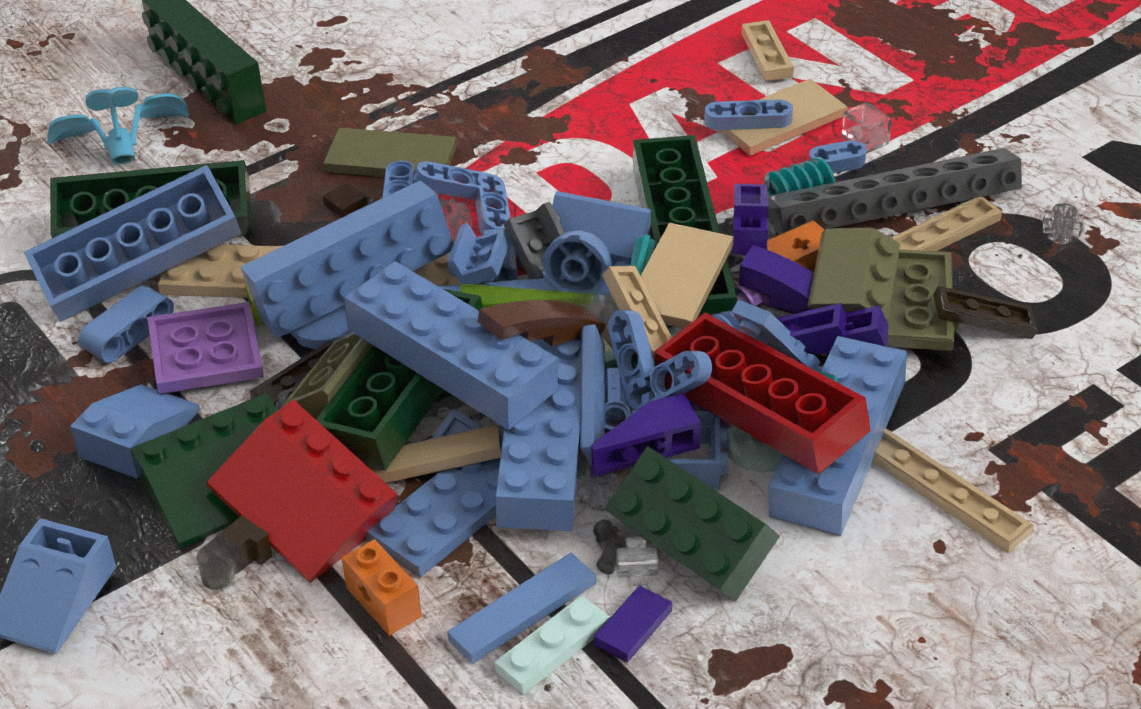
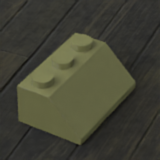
(854, 269)
(329, 373)

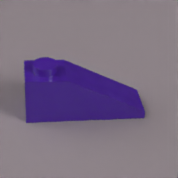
(661, 424)

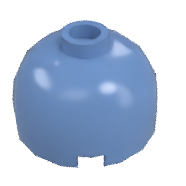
(576, 263)

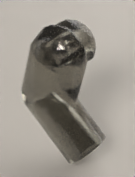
(608, 539)

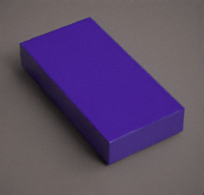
(633, 623)

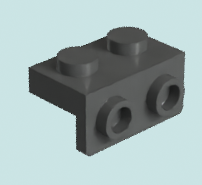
(533, 235)

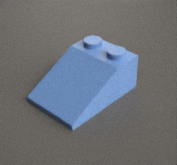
(126, 420)

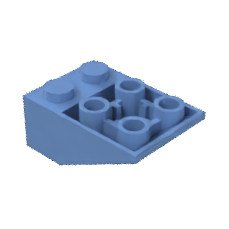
(53, 584)

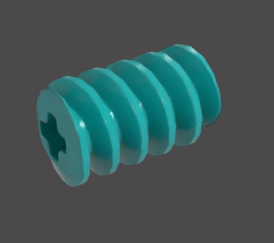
(799, 177)

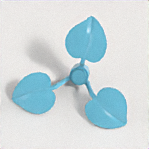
(119, 141)

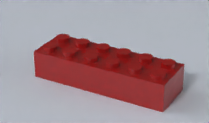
(771, 394)

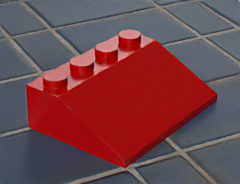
(303, 490)

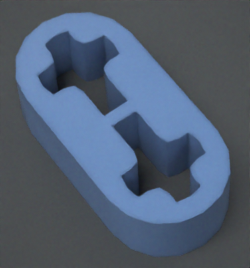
(841, 155)

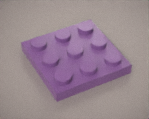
(204, 347)

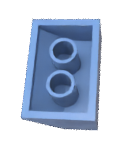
(610, 221)

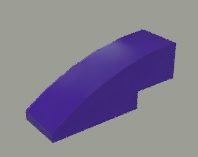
(750, 217)
(777, 276)
(821, 326)

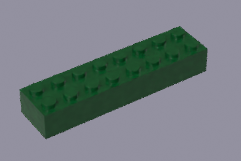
(676, 190)

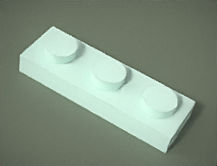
(551, 645)

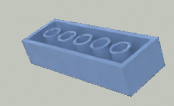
(132, 243)
(328, 264)
(449, 347)
(543, 454)
(828, 497)

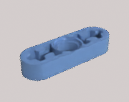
(766, 114)

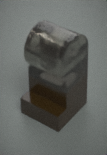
(232, 552)

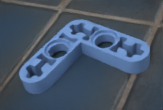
(475, 185)
(629, 335)

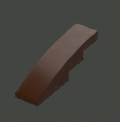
(538, 319)

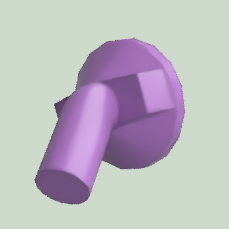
(752, 297)

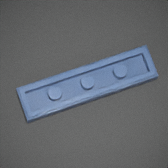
(592, 389)
(521, 608)

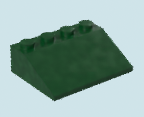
(181, 462)

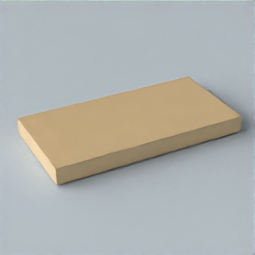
(811, 109)
(684, 271)

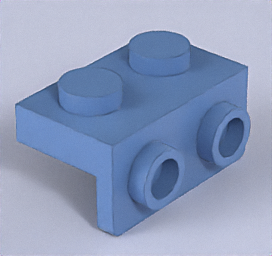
(477, 258)

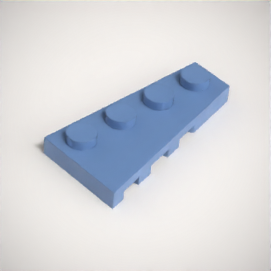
(770, 331)

